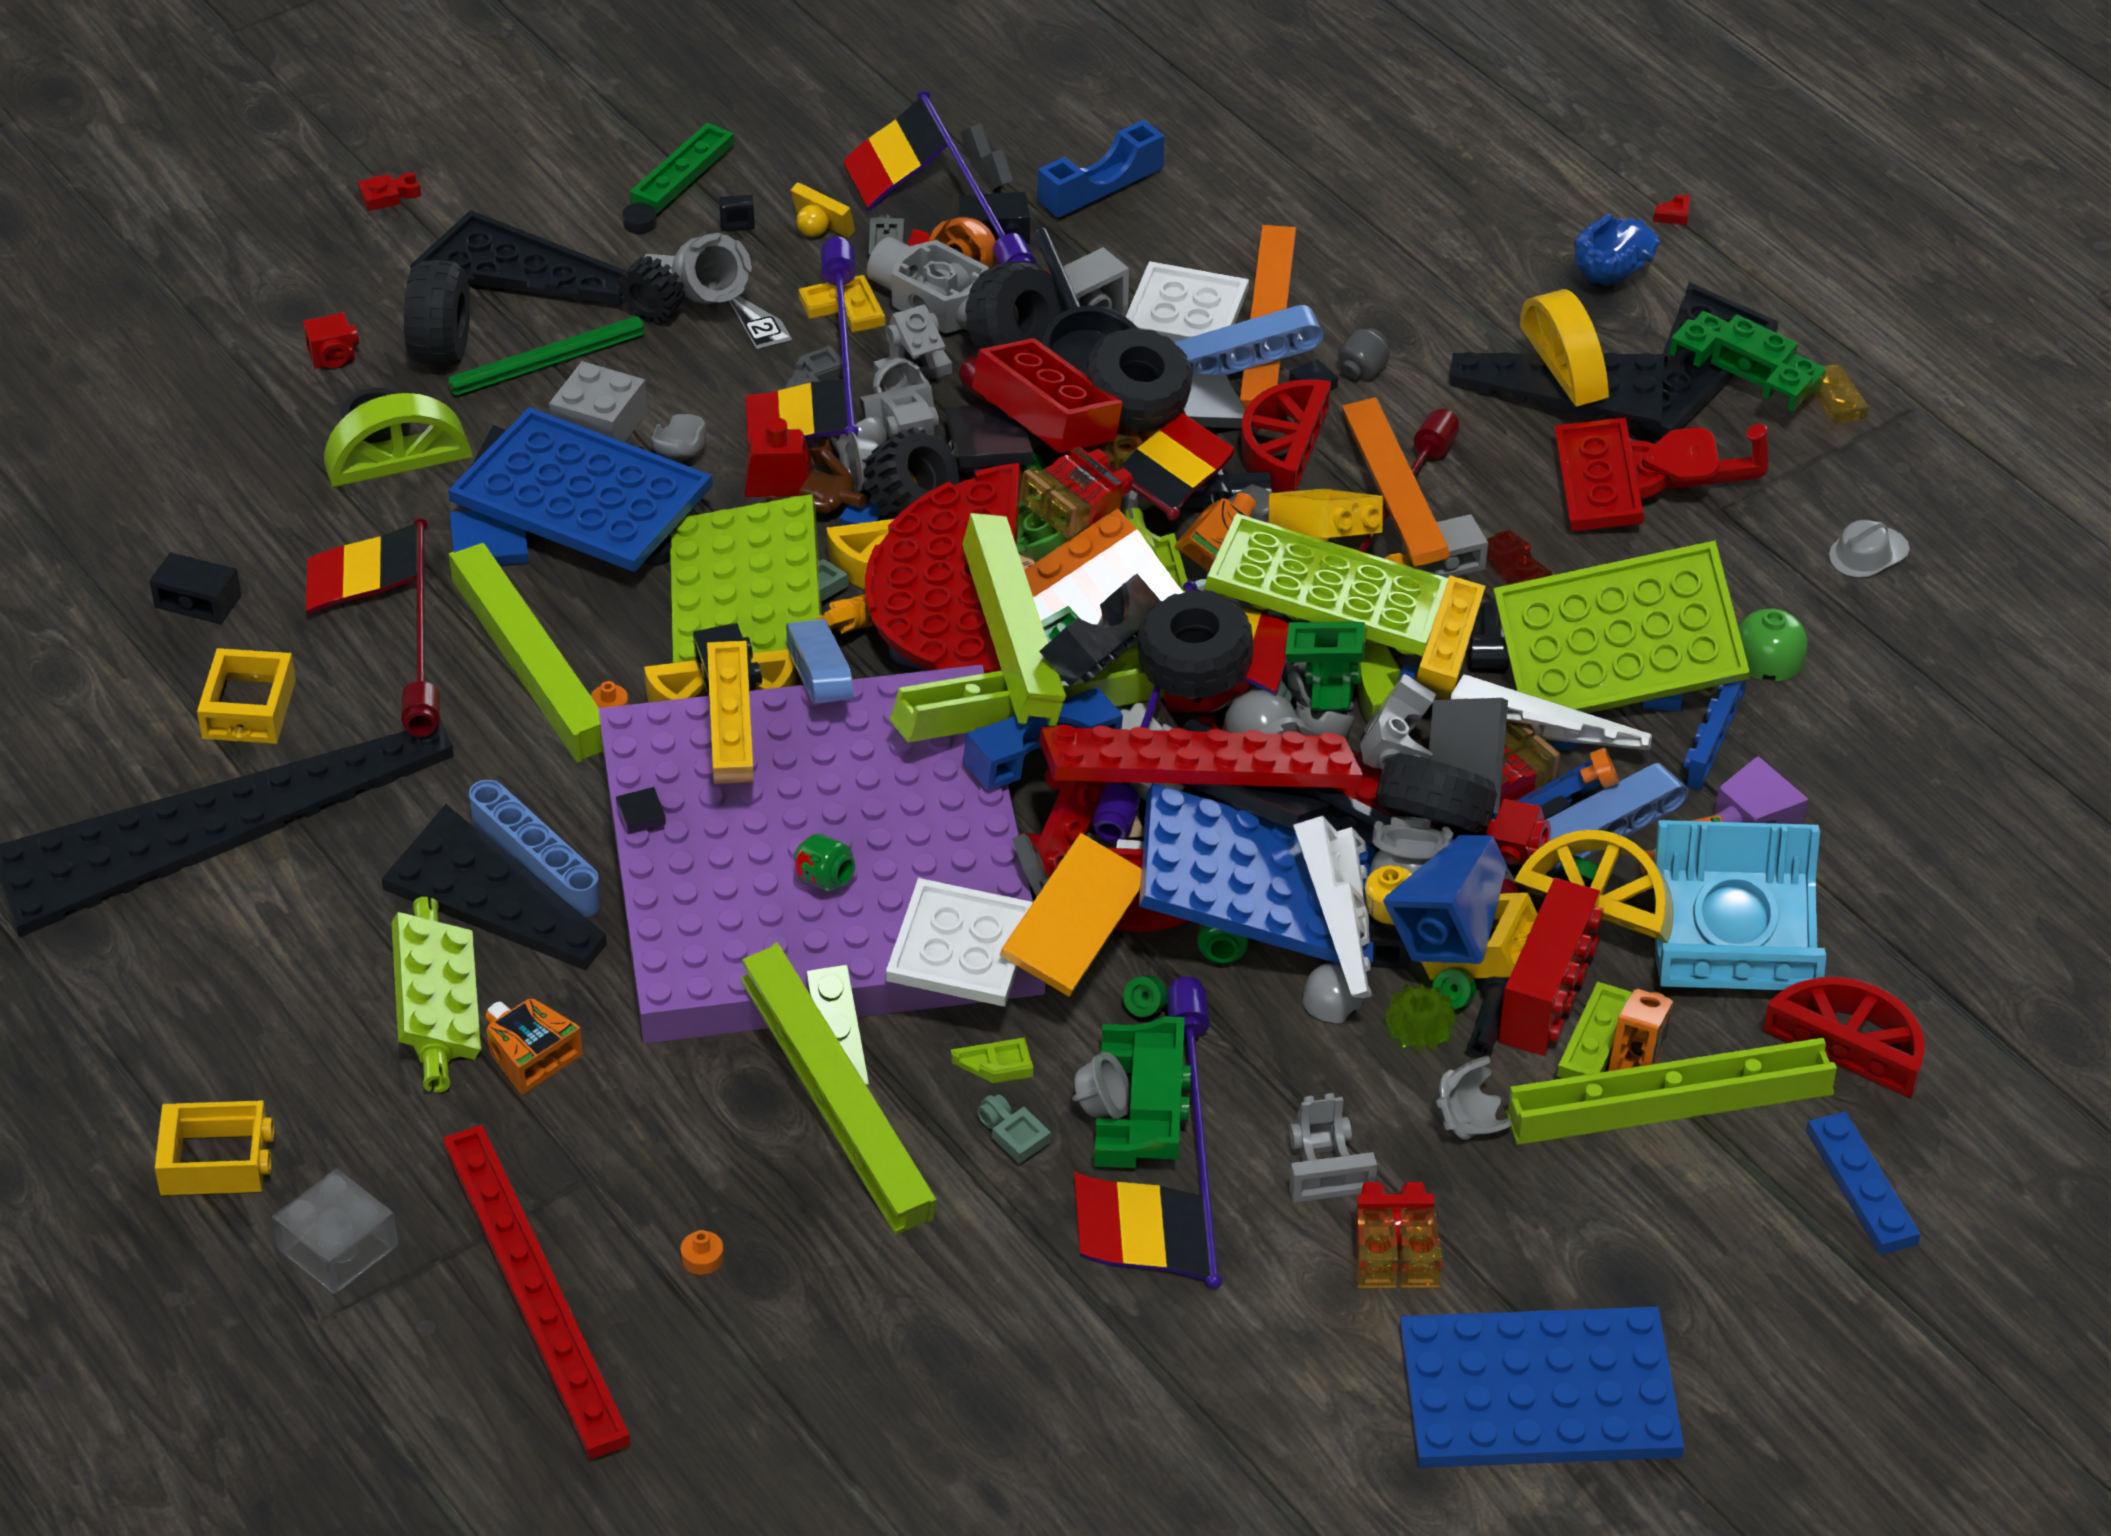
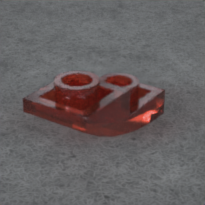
(1512, 558)

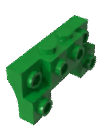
(1751, 354)
(1158, 1076)

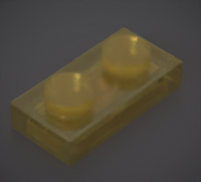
(1841, 396)

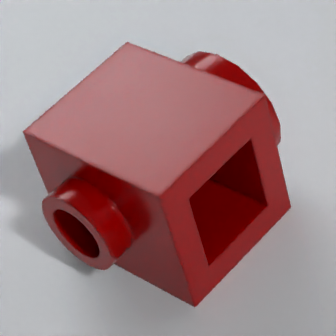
(330, 340)
(1519, 830)

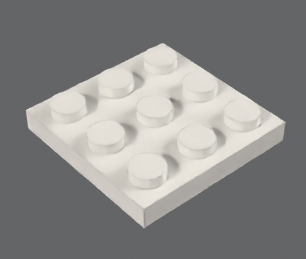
(1186, 301)
(955, 942)

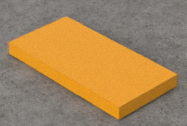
(1073, 915)

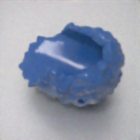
(1614, 249)

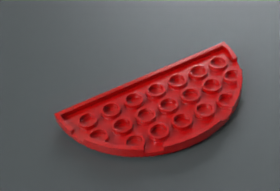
(922, 580)

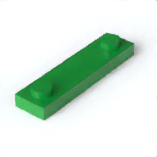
(682, 167)

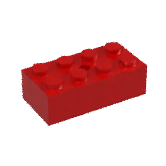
(1046, 395)
(1551, 967)

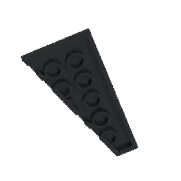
(520, 261)
(1633, 383)
(1684, 384)
(491, 891)

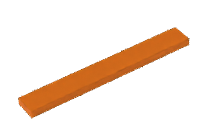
(1269, 296)
(1395, 482)

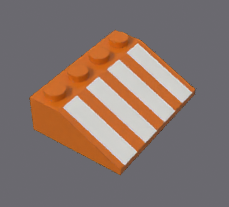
(1093, 567)

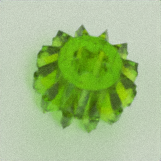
(1420, 1017)

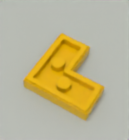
(860, 303)

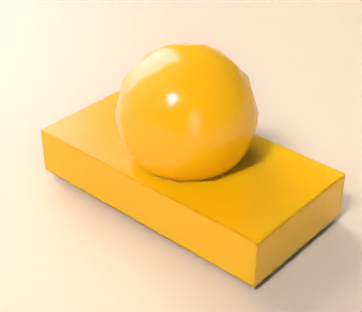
(820, 213)

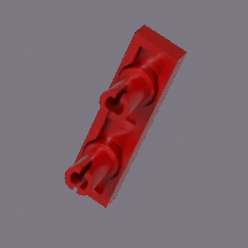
(1067, 819)

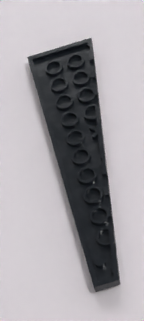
(115, 851)

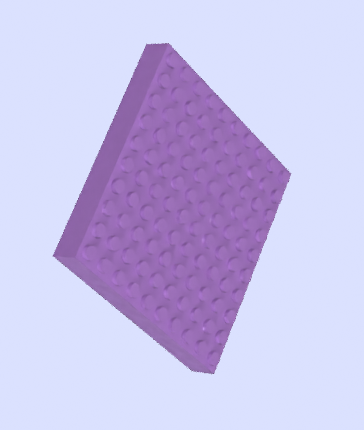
(724, 864)

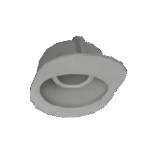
(854, 455)
(1867, 549)
(1103, 1087)

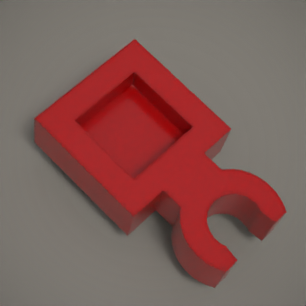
(385, 192)

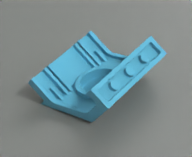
(1739, 904)

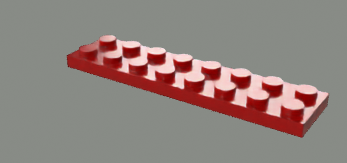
(1199, 757)

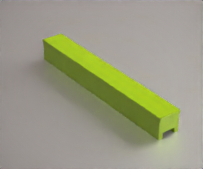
(1012, 618)
(528, 650)
(984, 699)
(838, 1090)
(1670, 1091)

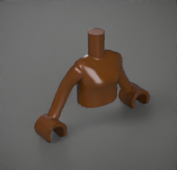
(827, 489)

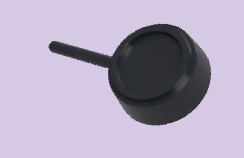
(1079, 327)

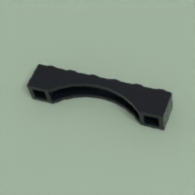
(1088, 648)

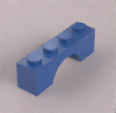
(1132, 156)
(998, 750)

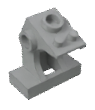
(916, 337)
(916, 413)
(1388, 732)
(1319, 1130)

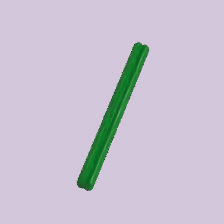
(545, 356)

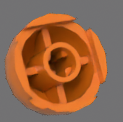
(967, 237)

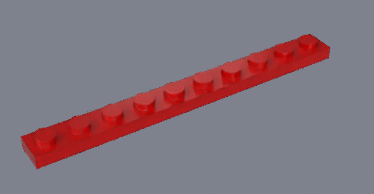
(537, 1293)

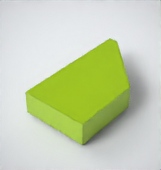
(996, 1060)

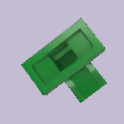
(1329, 669)

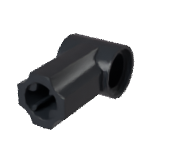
(1488, 641)

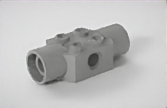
(927, 276)

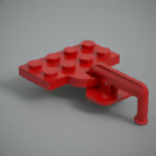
(1610, 474)

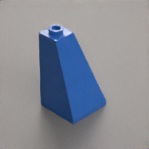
(1450, 902)

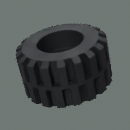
(908, 451)

